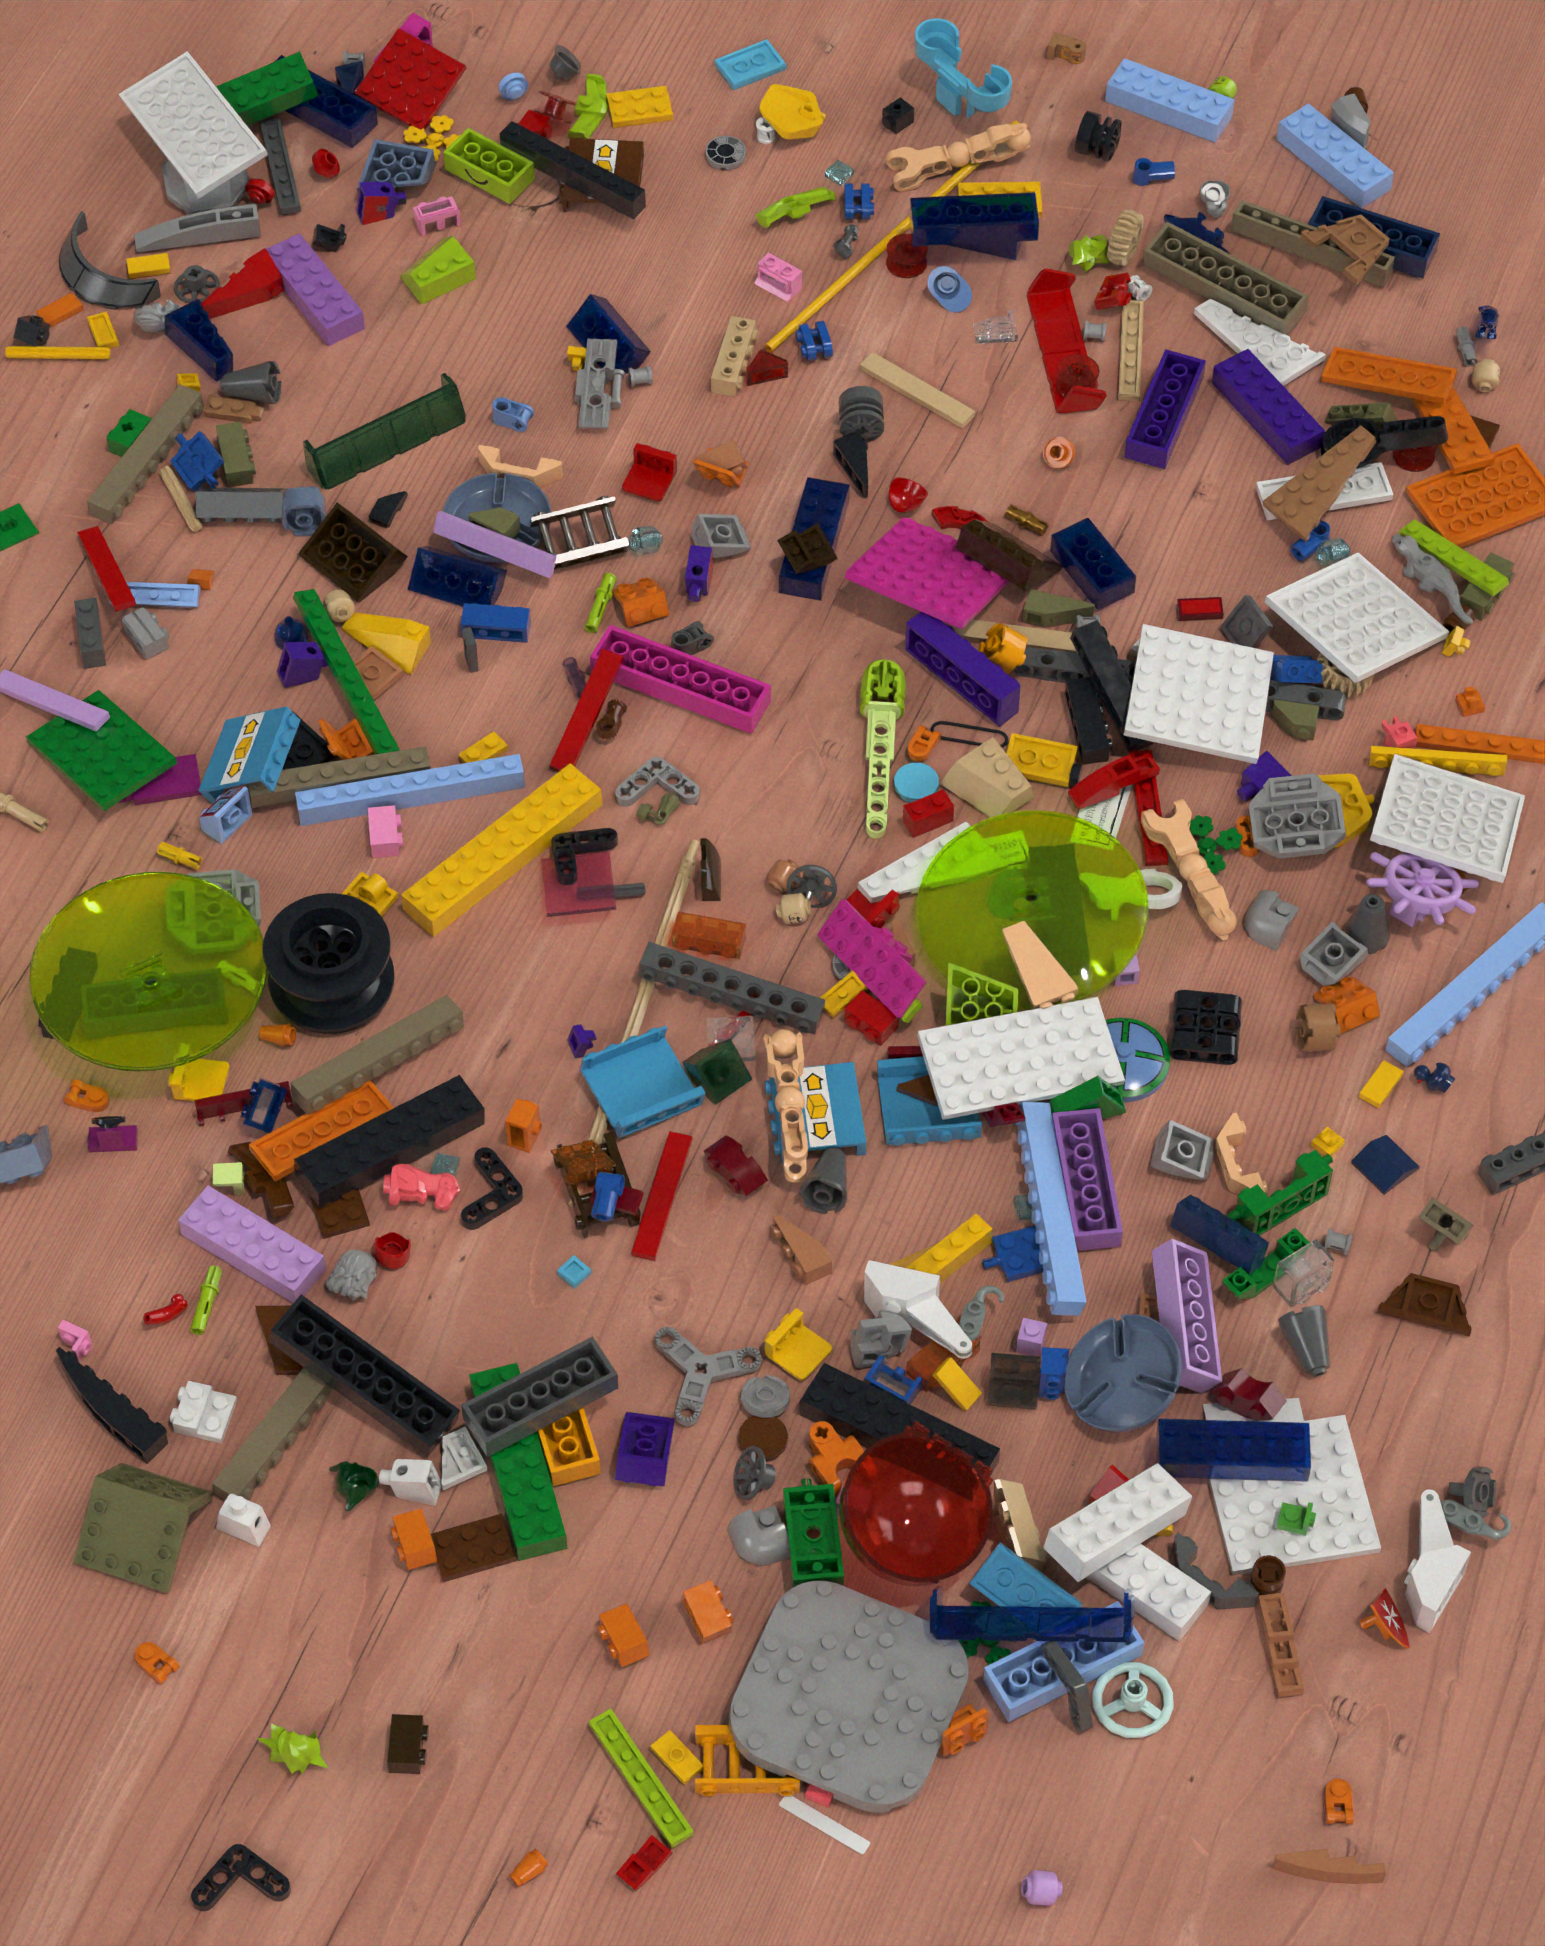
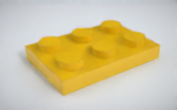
(639, 106)
(1042, 759)

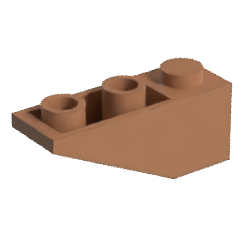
(805, 1252)

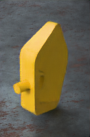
(791, 111)
(1354, 803)

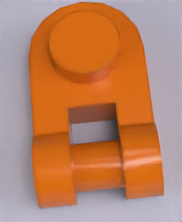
(921, 749)
(95, 1097)
(149, 1656)
(1338, 1794)

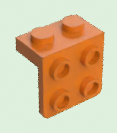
(711, 471)
(641, 601)
(347, 742)
(1353, 1002)
(964, 1727)

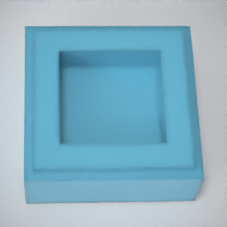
(574, 1271)

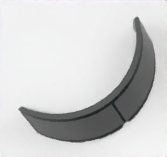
(96, 286)

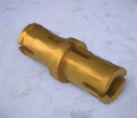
(1026, 519)

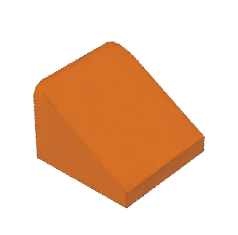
(201, 577)

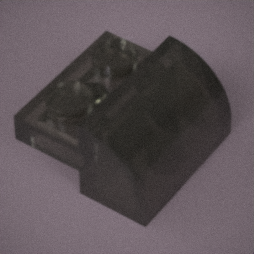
(1014, 1381)

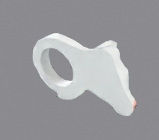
(1165, 880)

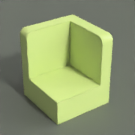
(229, 1175)

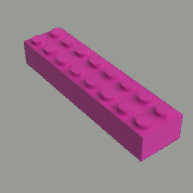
(686, 680)

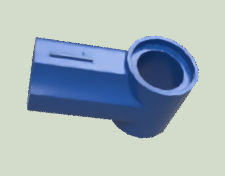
(1146, 170)
(1302, 549)
(607, 1190)

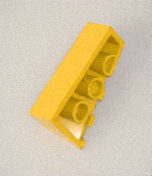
(952, 1251)

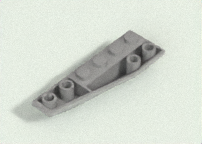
(201, 228)

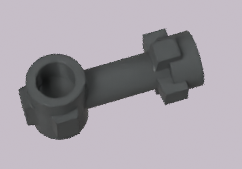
(842, 246)

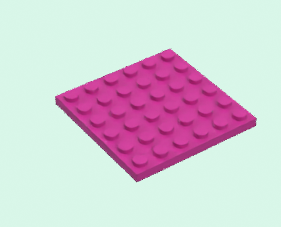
(927, 573)

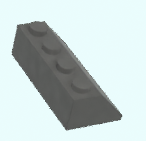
(239, 503)

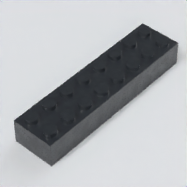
(389, 1140)
(364, 1375)
(873, 1414)

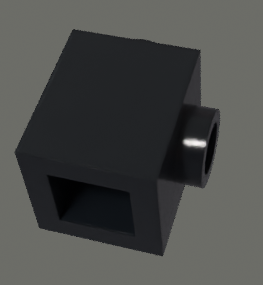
(898, 115)
(32, 330)

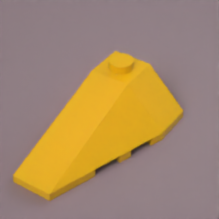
(396, 638)

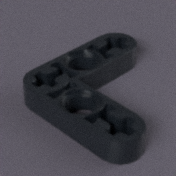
(563, 847)
(499, 1194)
(242, 1869)

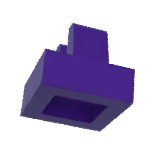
(580, 1040)

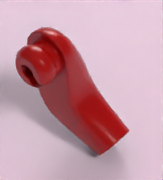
(168, 1313)

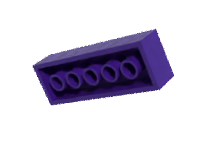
(1268, 406)
(1165, 409)
(963, 667)

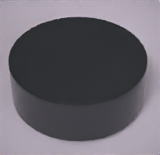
(1075, 774)

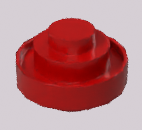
(325, 163)
(259, 191)

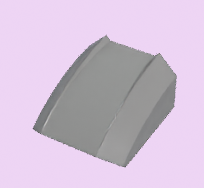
(1351, 118)
(721, 533)
(1332, 955)
(1183, 1152)

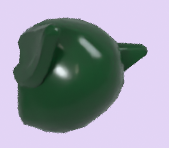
(354, 1482)

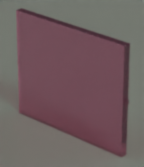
(588, 894)

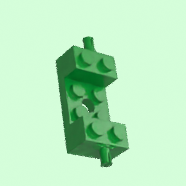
(1309, 1184)
(810, 1509)

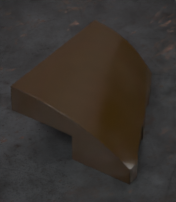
(710, 871)

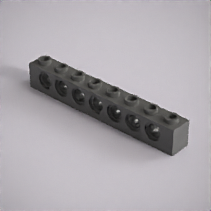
(727, 978)

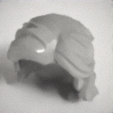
(152, 317)
(353, 1274)

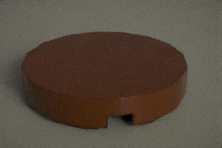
(765, 1433)

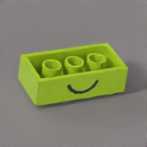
(489, 165)

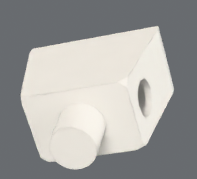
(413, 1480)
(239, 1519)

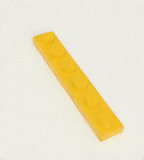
(1448, 760)

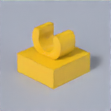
(576, 356)
(1455, 642)
(1328, 1142)

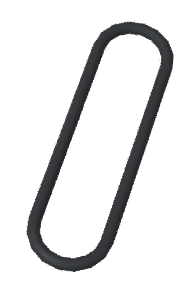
(970, 727)

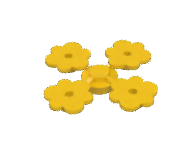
(433, 140)

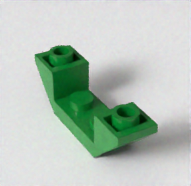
(1252, 1284)

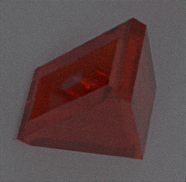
(766, 368)

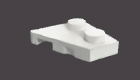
(460, 1458)

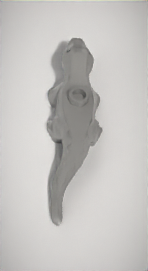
(1430, 573)

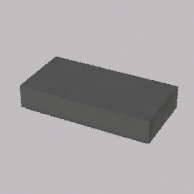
(470, 649)

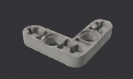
(658, 777)

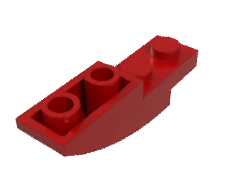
(1110, 778)

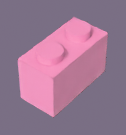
(384, 832)

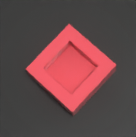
(819, 1795)

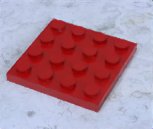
(410, 80)

